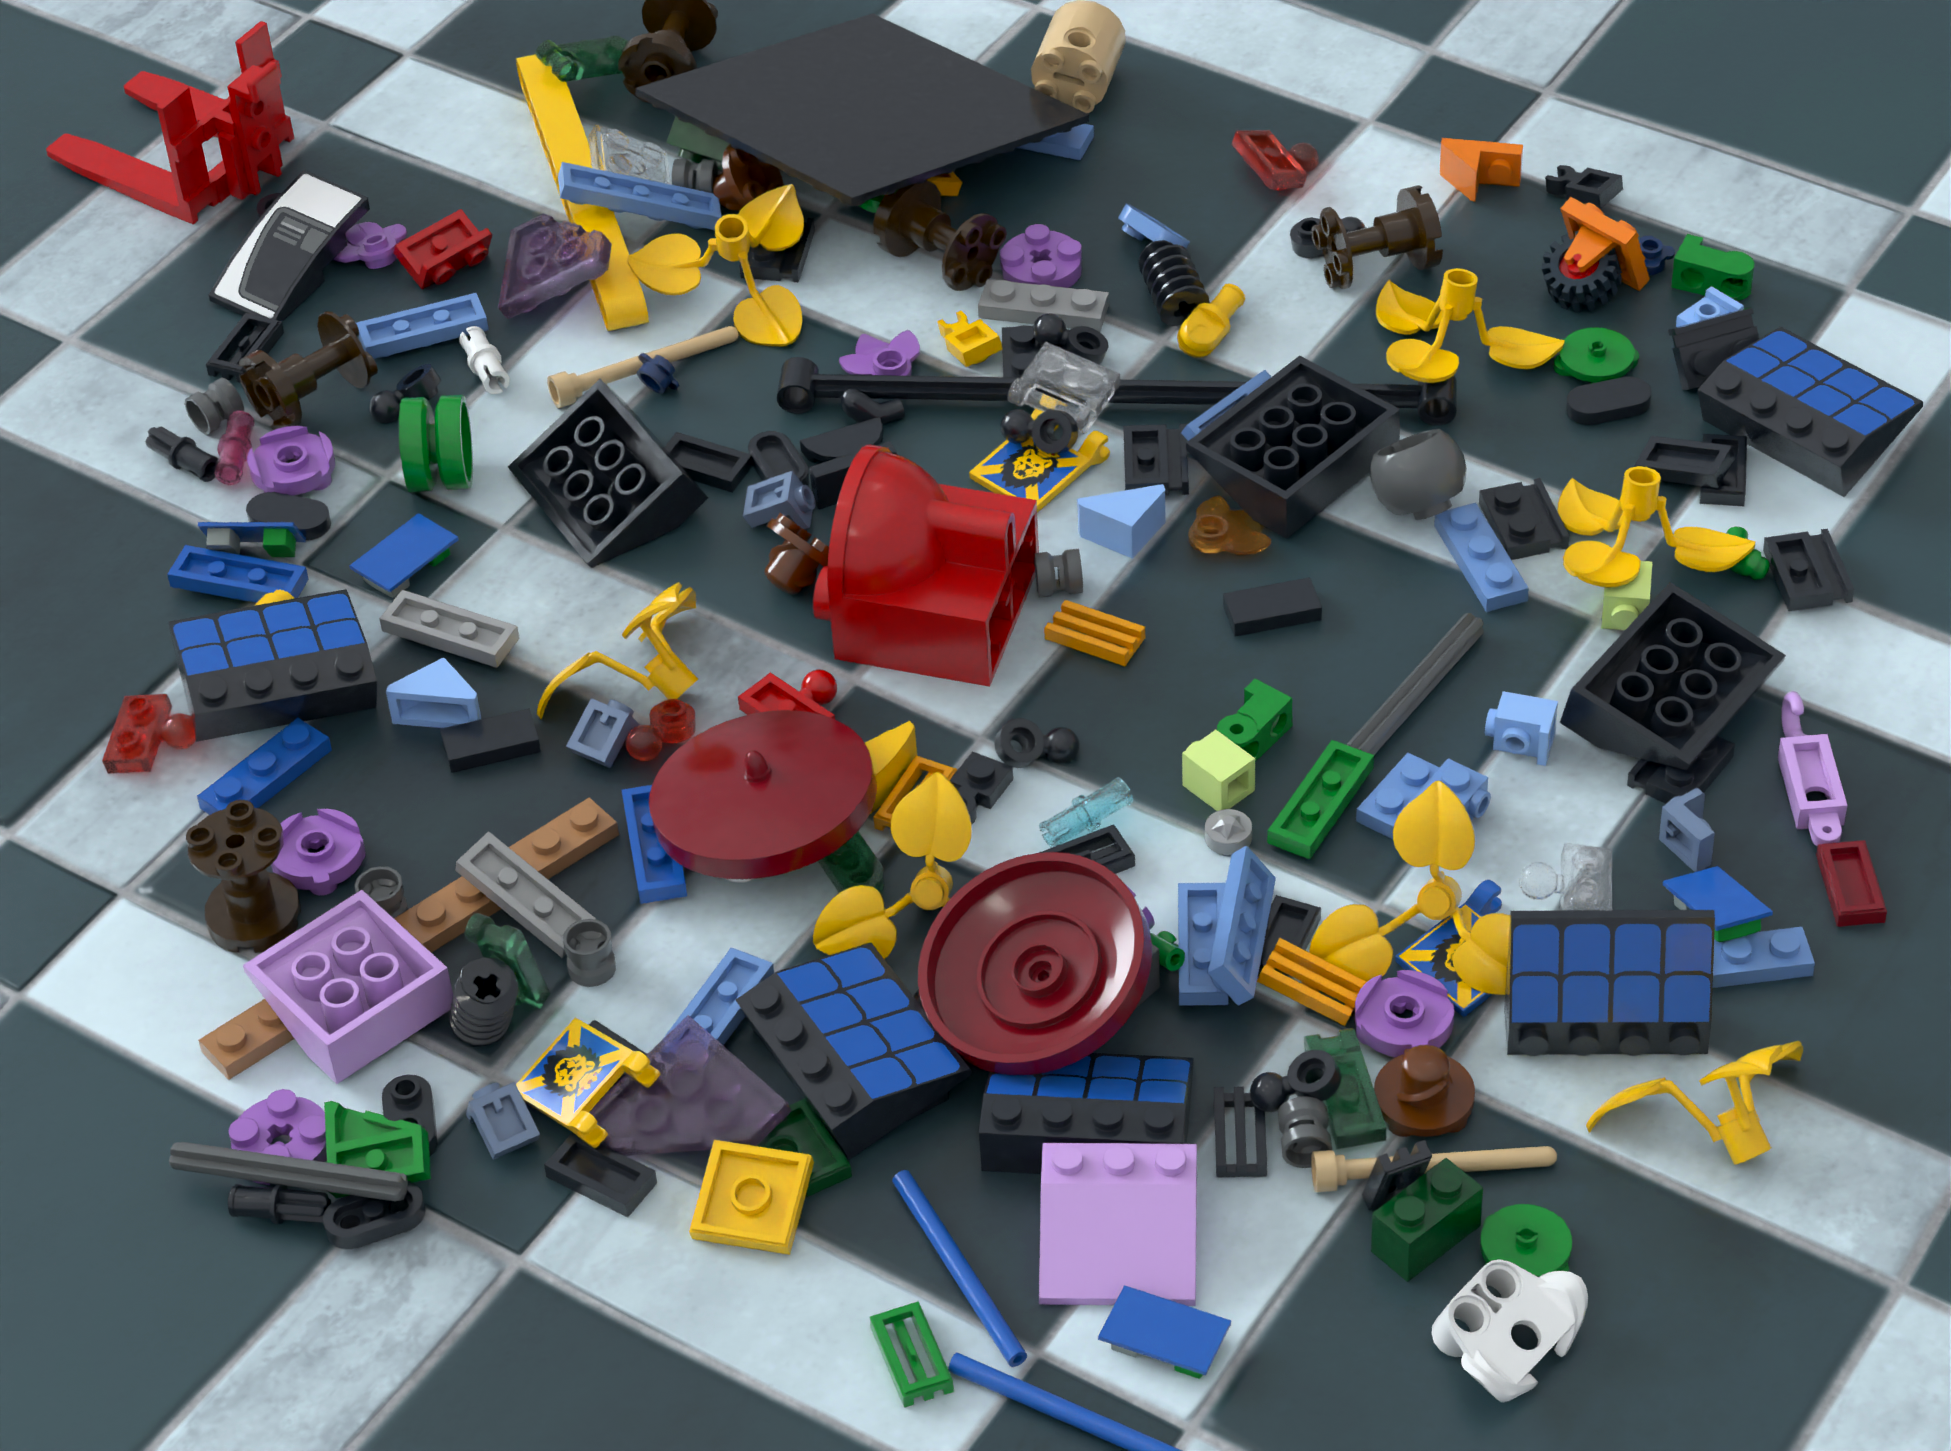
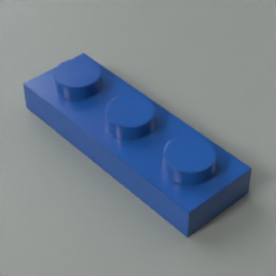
(234, 574)
(268, 768)
(655, 871)

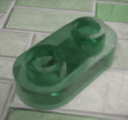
(854, 866)

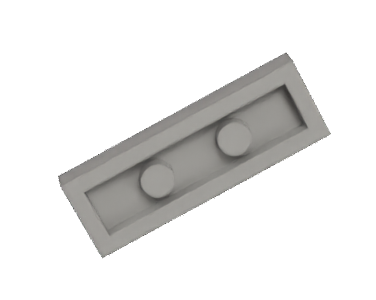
(1026, 302)
(449, 628)
(520, 891)

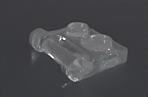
(1068, 378)

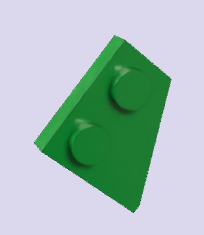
(375, 1143)

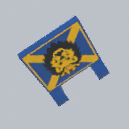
(1435, 949)

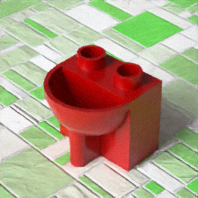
(924, 571)

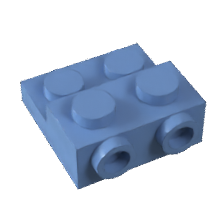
(1411, 779)

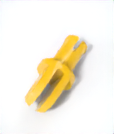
(1209, 322)

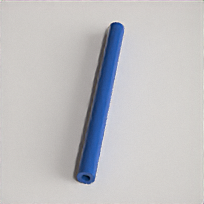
(959, 1268)
(1054, 1406)

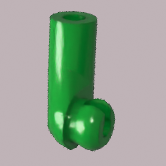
(1753, 563)
(1170, 954)

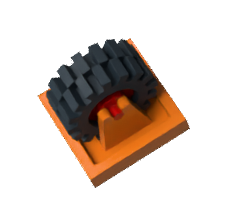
(1592, 258)

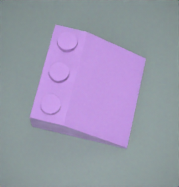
(351, 985)
(1117, 1221)

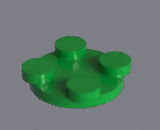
(1596, 355)
(1528, 1238)

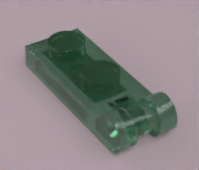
(582, 58)
(510, 947)
(1354, 1108)

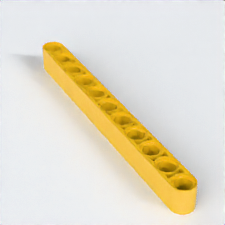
(565, 141)

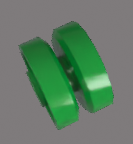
(435, 443)

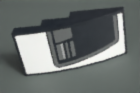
(288, 248)

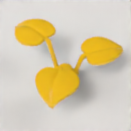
(773, 220)
(1420, 361)
(1606, 566)
(665, 670)
(925, 822)
(1433, 833)
(1740, 1124)

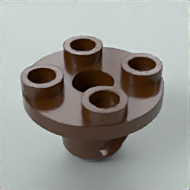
(744, 179)
(795, 560)
(1424, 1093)

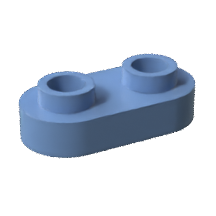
(1140, 224)

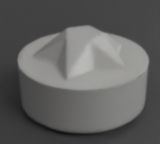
(1228, 831)

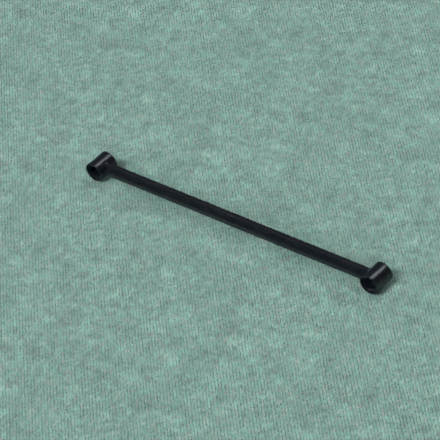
(802, 384)

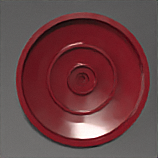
(763, 794)
(1035, 963)

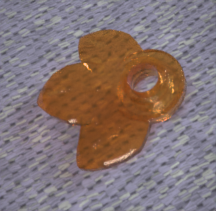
(1225, 530)

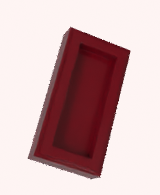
(1851, 883)

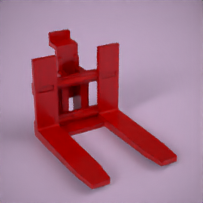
(246, 124)

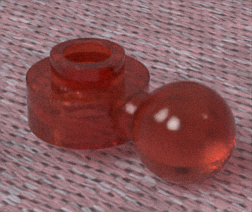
(669, 723)

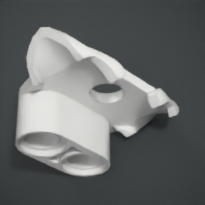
(1548, 1304)

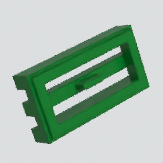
(923, 1386)

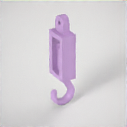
(1808, 767)

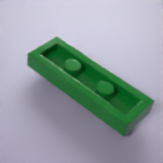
(1320, 799)

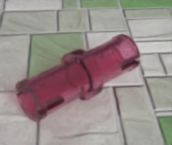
(234, 447)

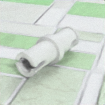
(484, 360)

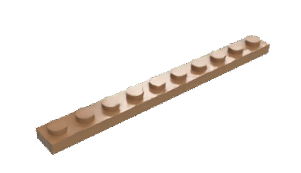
(431, 922)

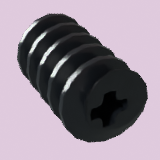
(1171, 281)
(483, 1001)

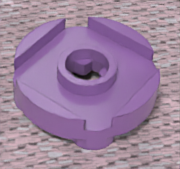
(1055, 254)
(311, 467)
(325, 869)
(1410, 990)
(277, 1116)

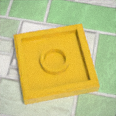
(751, 1197)

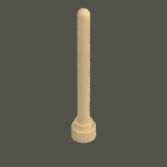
(567, 387)
(1334, 1171)

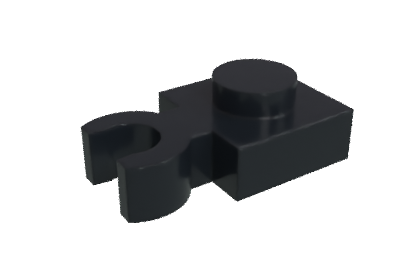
(1586, 187)
(981, 781)

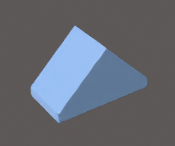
(1122, 519)
(433, 698)

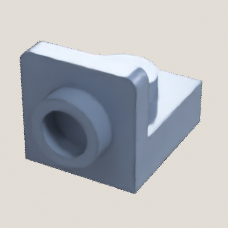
(779, 495)
(602, 731)
(1686, 831)
(502, 1118)

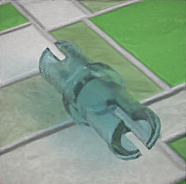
(1086, 812)

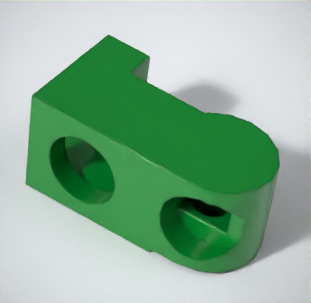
(1701, 267)
(1261, 719)

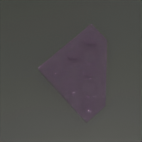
(548, 261)
(695, 1100)

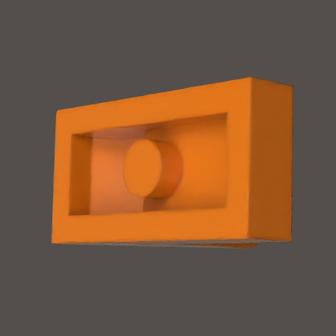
(1475, 162)

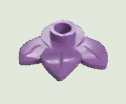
(372, 244)
(882, 358)

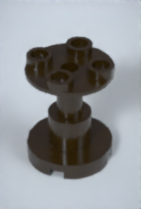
(673, 33)
(915, 220)
(1406, 231)
(279, 386)
(249, 903)

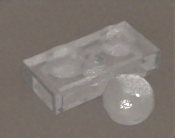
(1583, 880)

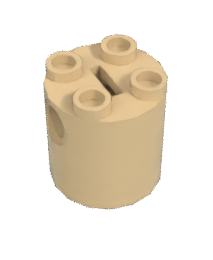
(1079, 54)

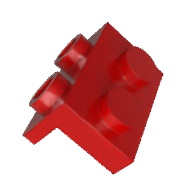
(443, 249)

